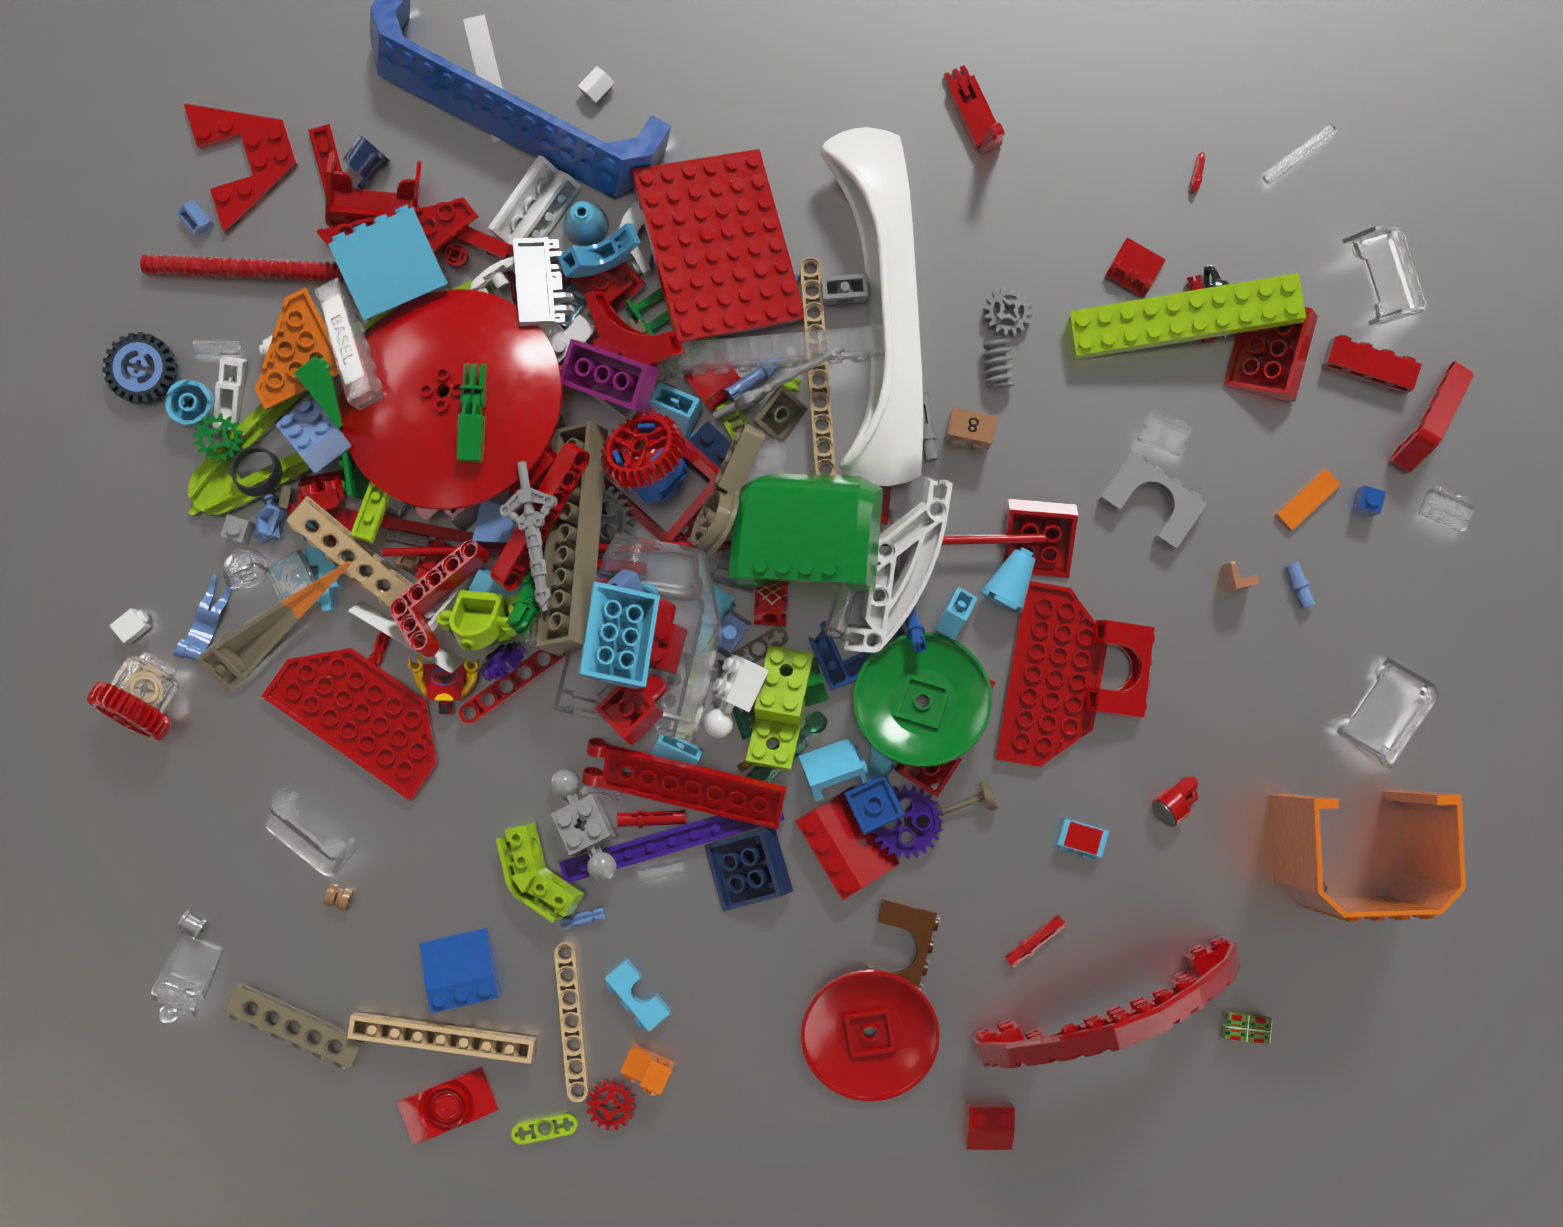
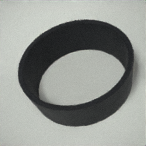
(268, 485)

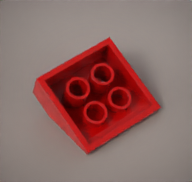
(1052, 519)

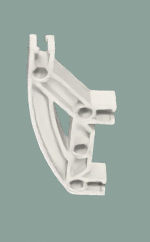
(925, 534)

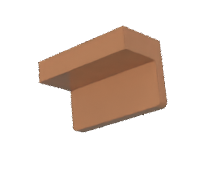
(1232, 578)

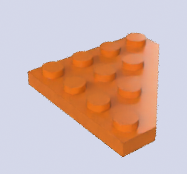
(295, 341)

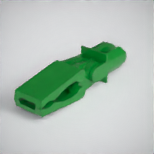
(471, 420)
(525, 606)

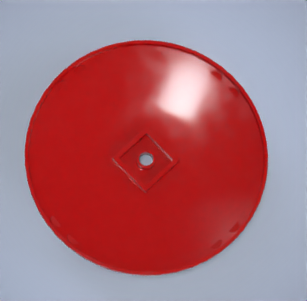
(412, 433)

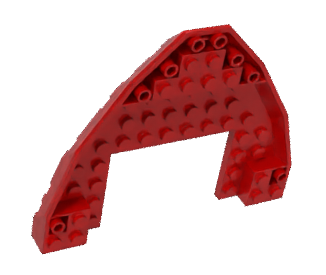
(1210, 973)

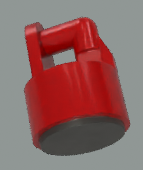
(1175, 803)

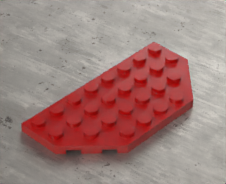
(1049, 677)
(360, 715)

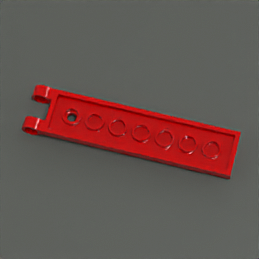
(685, 785)

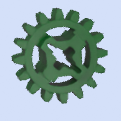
(210, 451)

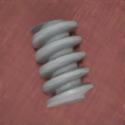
(997, 363)

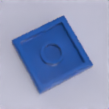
(874, 804)

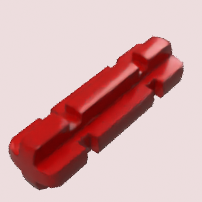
(379, 647)

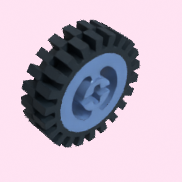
(146, 347)

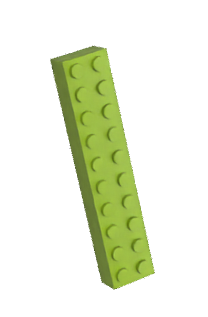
(1188, 316)

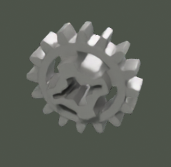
(1013, 318)

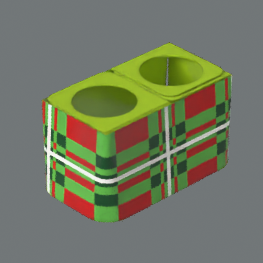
(1247, 1027)

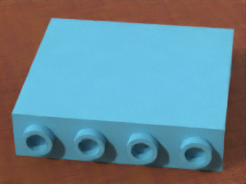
(387, 262)

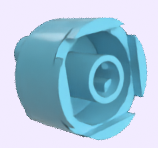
(178, 403)

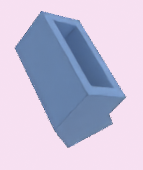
(194, 217)

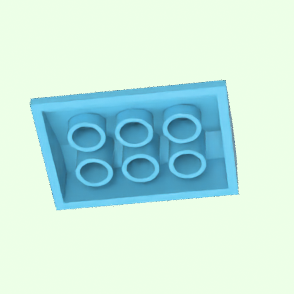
(619, 635)

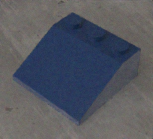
(748, 868)

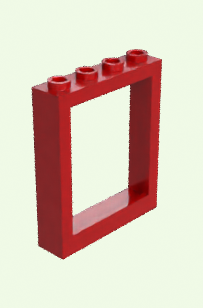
(688, 518)

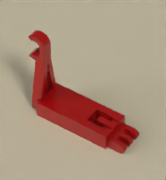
(974, 110)
(483, 243)

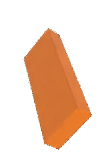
(1308, 499)

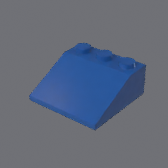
(459, 970)

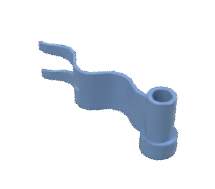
(204, 624)

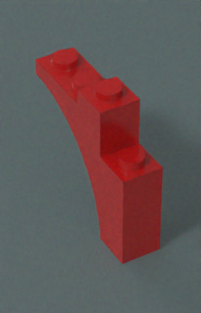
(624, 340)

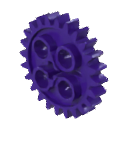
(920, 806)

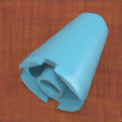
(585, 224)
(1011, 581)

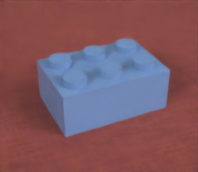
(313, 435)

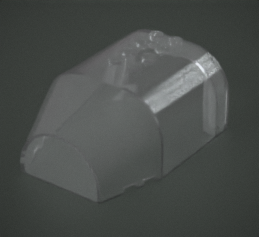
(686, 581)

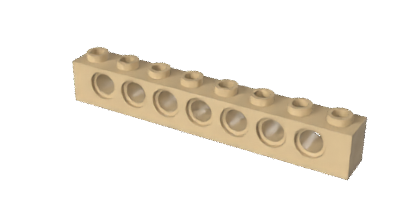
(442, 1037)

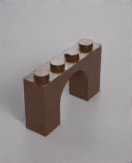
(921, 925)

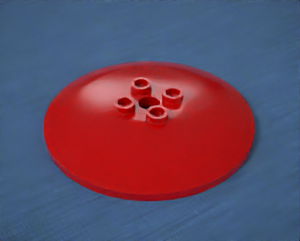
(877, 1064)

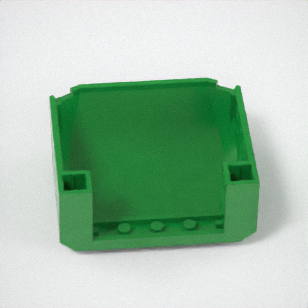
(807, 530)

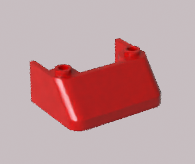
(353, 204)

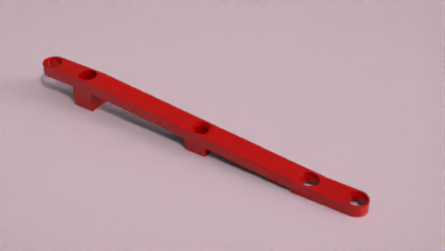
(348, 516)

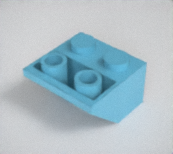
(677, 406)

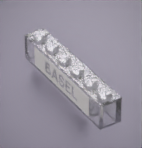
(349, 344)

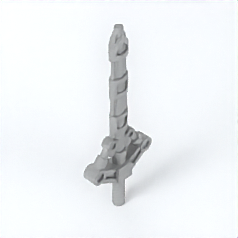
(756, 395)
(530, 522)

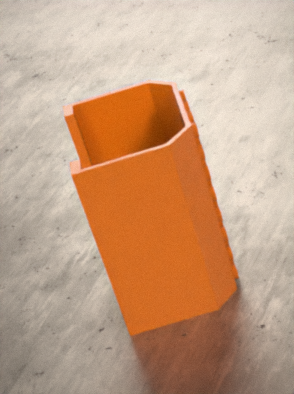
(1431, 857)

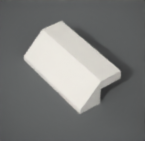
(535, 203)

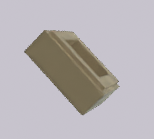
(285, 497)

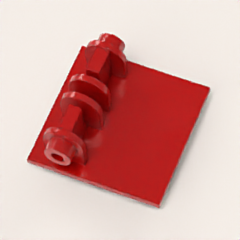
(1135, 267)

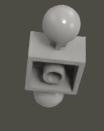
(597, 830)

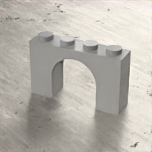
(1184, 505)

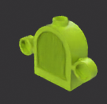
(476, 619)

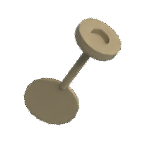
(987, 795)

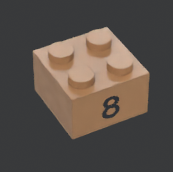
(970, 429)

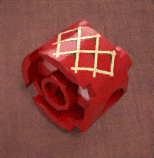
(771, 603)

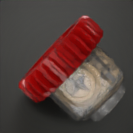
(138, 695)

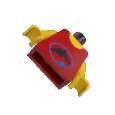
(444, 686)

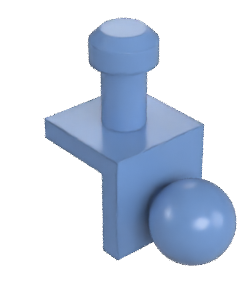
(268, 520)

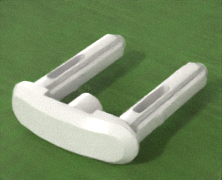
(494, 274)

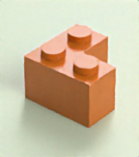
(648, 1069)

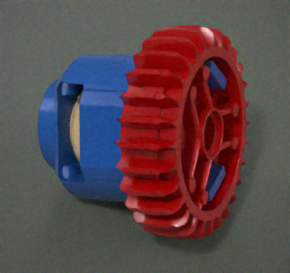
(646, 456)

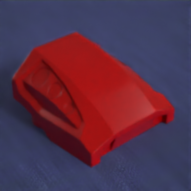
(712, 386)
(322, 488)

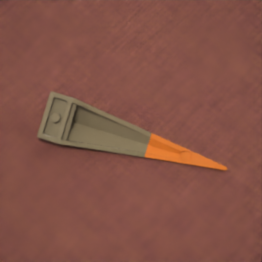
(243, 648)

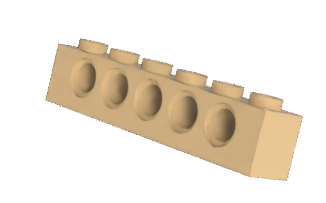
(363, 555)

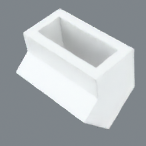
(595, 84)

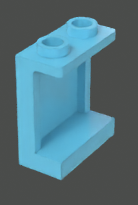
(832, 765)

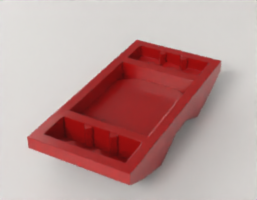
(447, 1105)

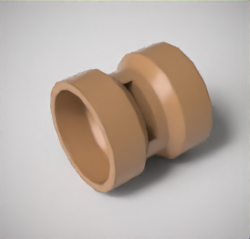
(338, 897)

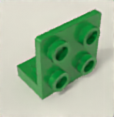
(355, 481)

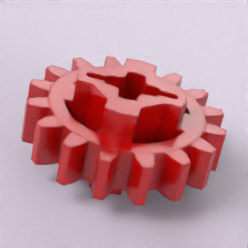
(599, 1103)

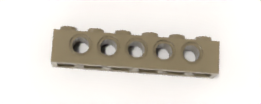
(238, 1011)

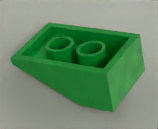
(320, 384)

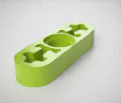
(549, 1119)

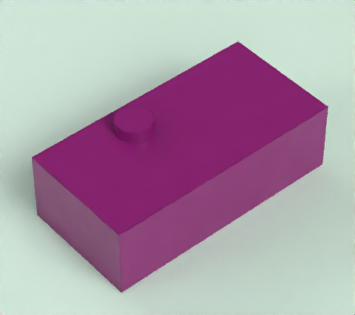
(609, 375)

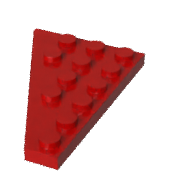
(438, 221)

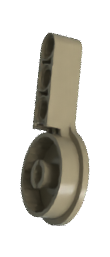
(721, 507)

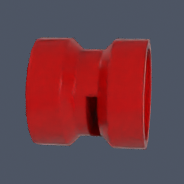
(459, 260)

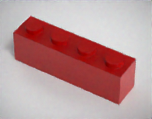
(1372, 364)

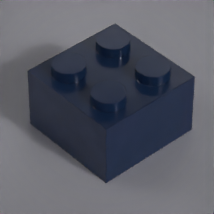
(712, 445)

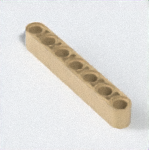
(571, 1032)

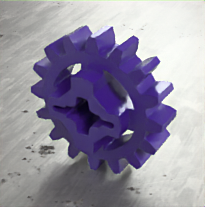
(502, 661)

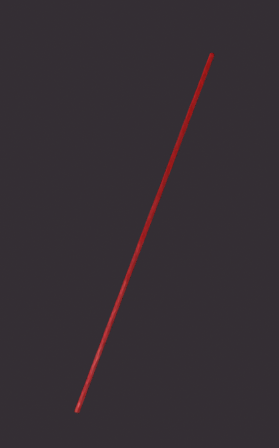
(726, 545)

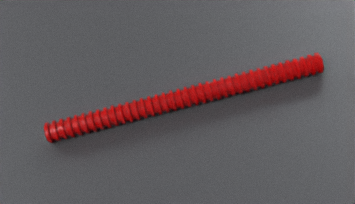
(158, 264)

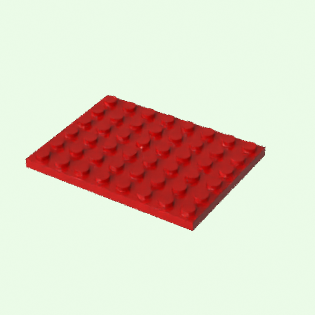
(718, 245)

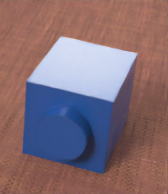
(1369, 500)

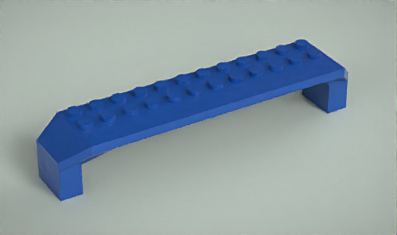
(506, 115)

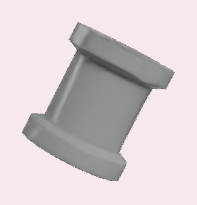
(191, 924)

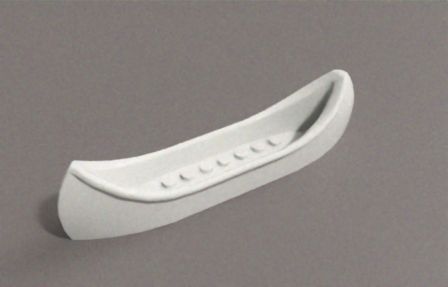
(875, 182)

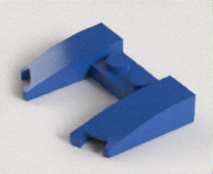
(835, 670)

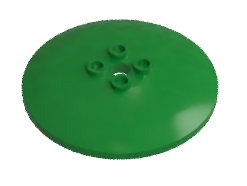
(945, 675)

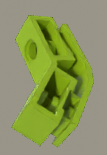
(529, 877)

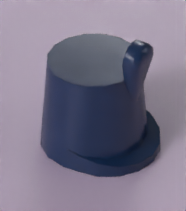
(364, 158)

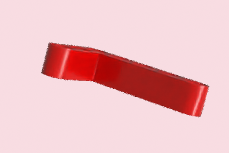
(1435, 419)
(430, 590)

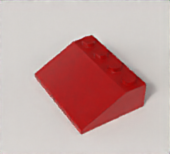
(1272, 359)
(841, 847)

